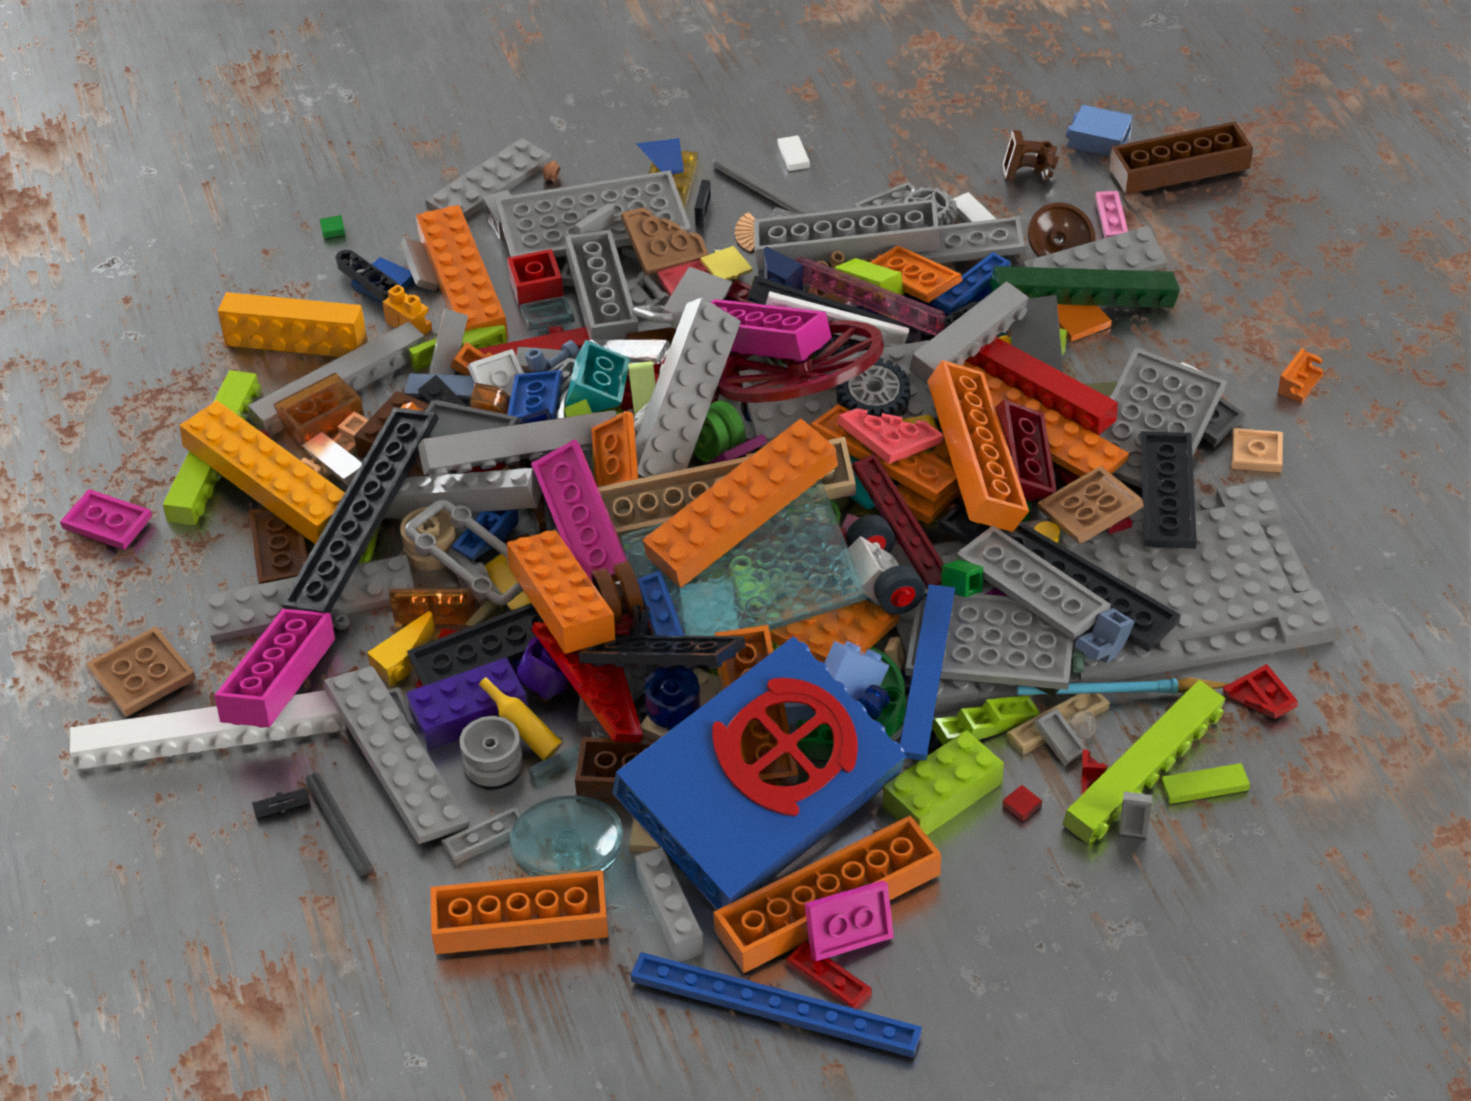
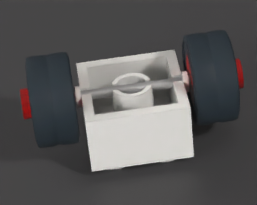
(884, 581)

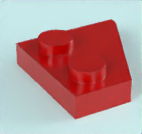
(1262, 692)

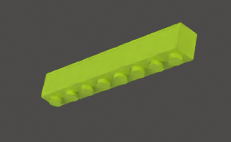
(195, 478)
(1144, 761)

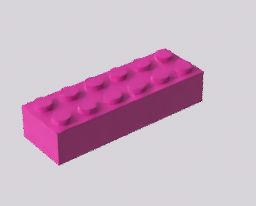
(777, 330)
(274, 668)

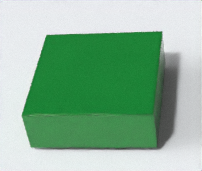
(332, 226)

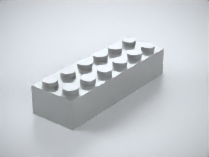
(600, 286)

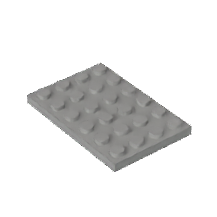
(1159, 398)
(999, 643)

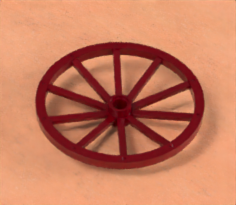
(804, 376)

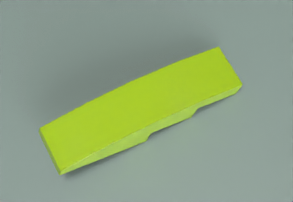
(422, 354)
(986, 721)

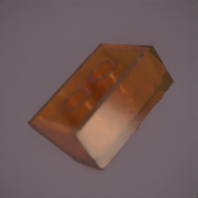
(318, 409)
(449, 605)

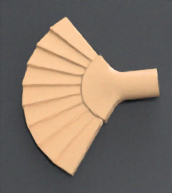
(745, 232)

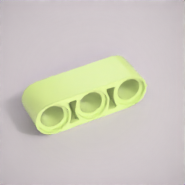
(642, 384)

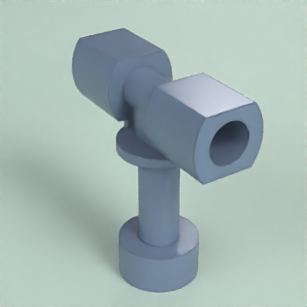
(538, 363)

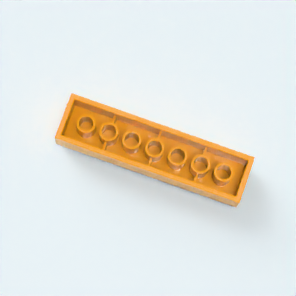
(262, 469)

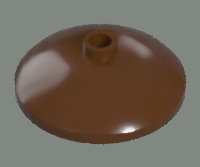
(1059, 222)

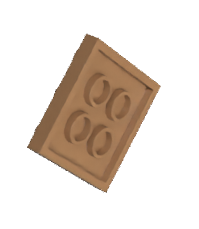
(1090, 505)
(140, 671)

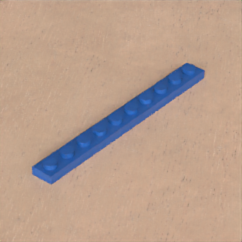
(777, 1004)

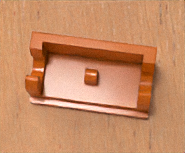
(1300, 376)

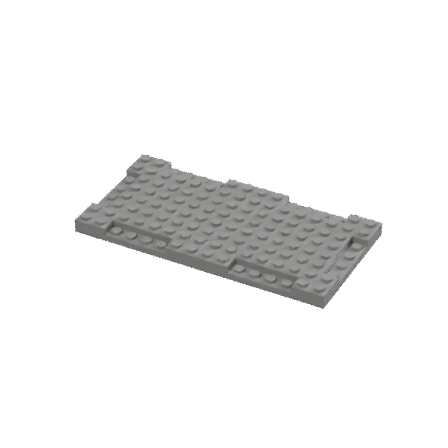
(1234, 593)

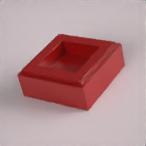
(1022, 803)

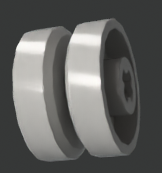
(491, 751)

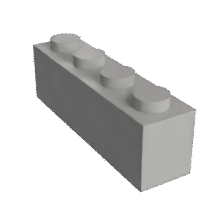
(669, 905)

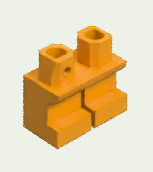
(403, 308)

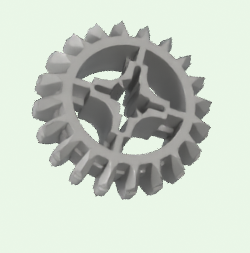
(945, 204)

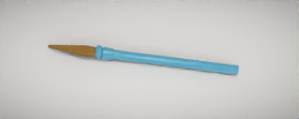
(1161, 686)

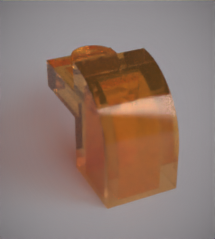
(489, 398)

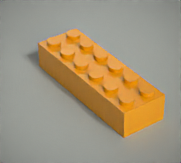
(291, 324)

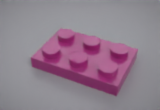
(106, 519)
(849, 920)

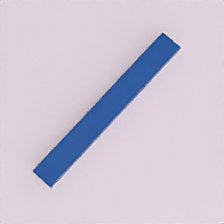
(927, 672)

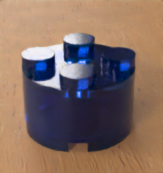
(671, 696)

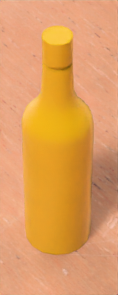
(530, 727)

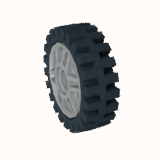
(877, 390)

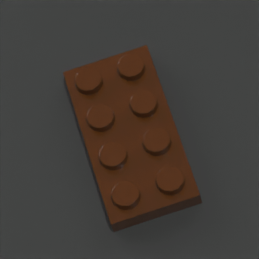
(277, 547)

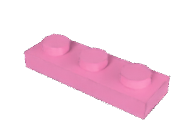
(1110, 213)

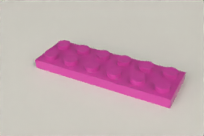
(578, 508)

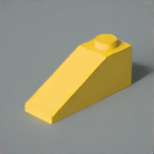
(391, 656)

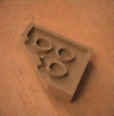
(661, 242)

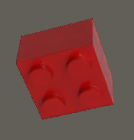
(535, 276)

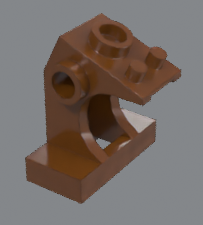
(1041, 162)

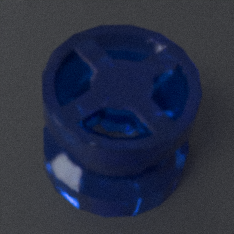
(874, 700)

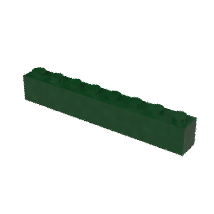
(1092, 285)

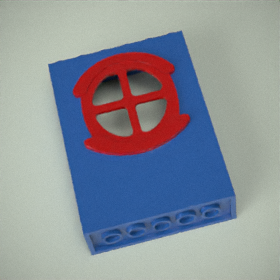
(712, 807)

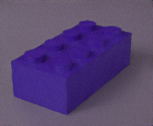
(453, 703)

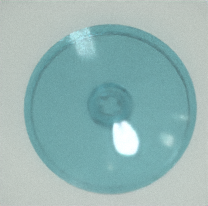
(566, 836)

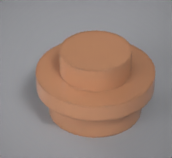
(551, 171)

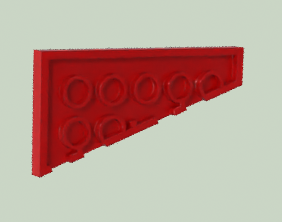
(600, 687)

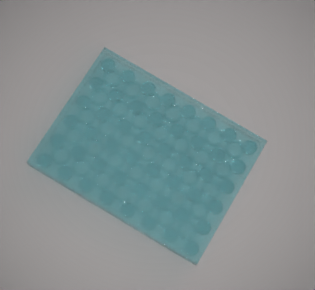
(773, 577)

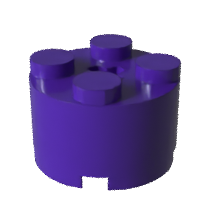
(540, 671)

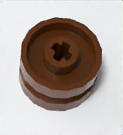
(620, 591)

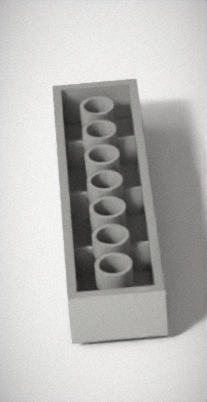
(852, 231)
(685, 388)

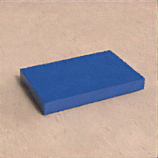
(535, 393)

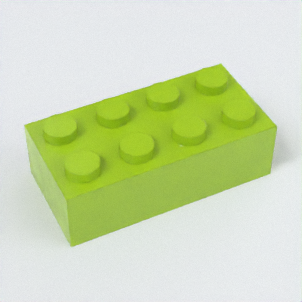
(944, 783)

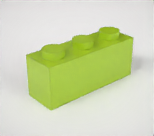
(874, 274)

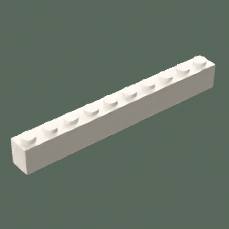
(196, 732)

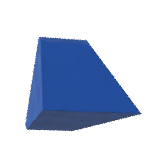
(664, 154)

